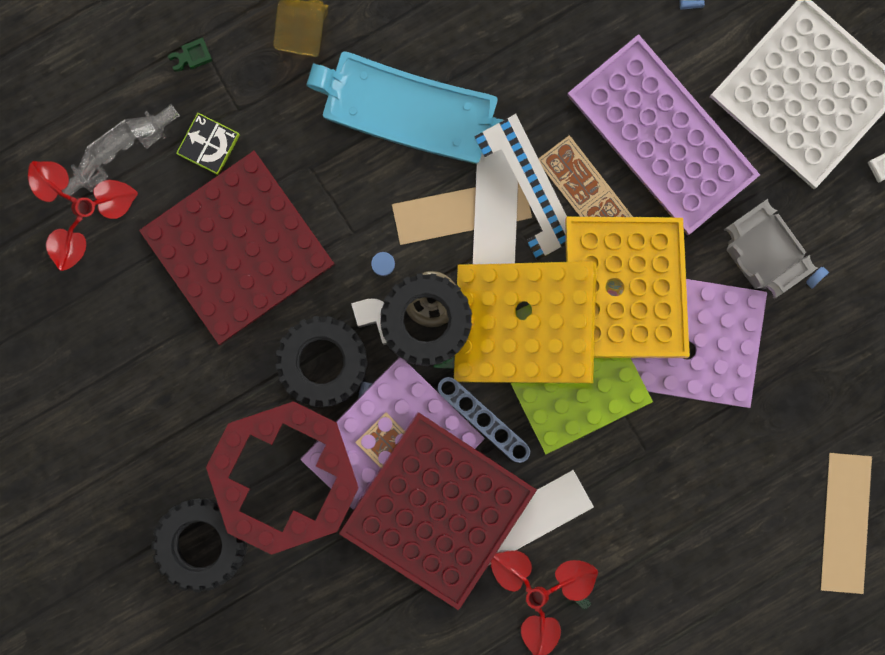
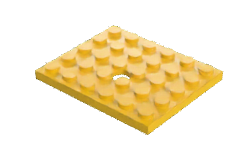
(650, 265)
(548, 345)

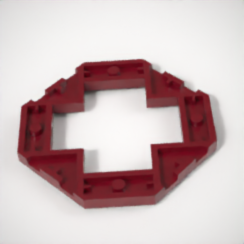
(299, 527)

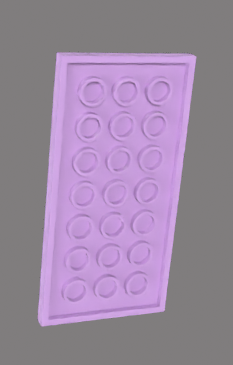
(663, 134)

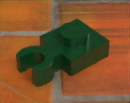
(193, 53)

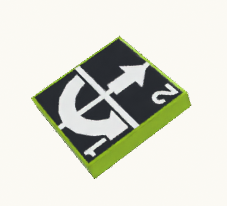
(208, 143)

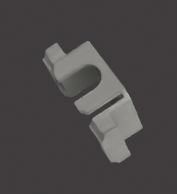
(767, 250)

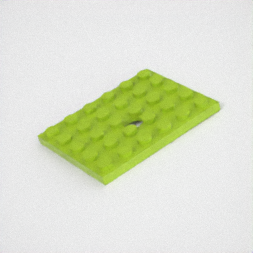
(572, 410)

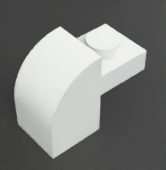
(368, 313)

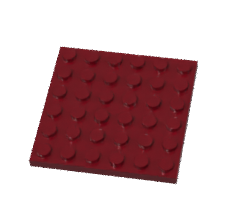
(236, 247)
(437, 511)

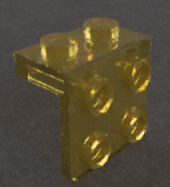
(300, 26)

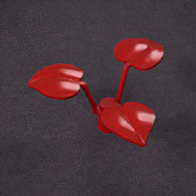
(111, 196)
(575, 579)

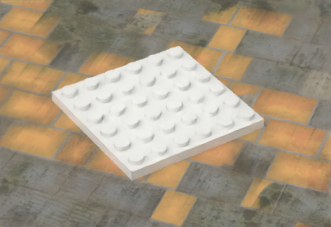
(806, 91)

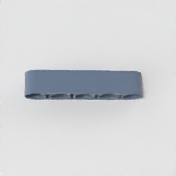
(488, 431)

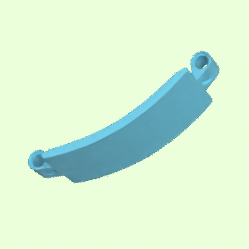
(404, 107)

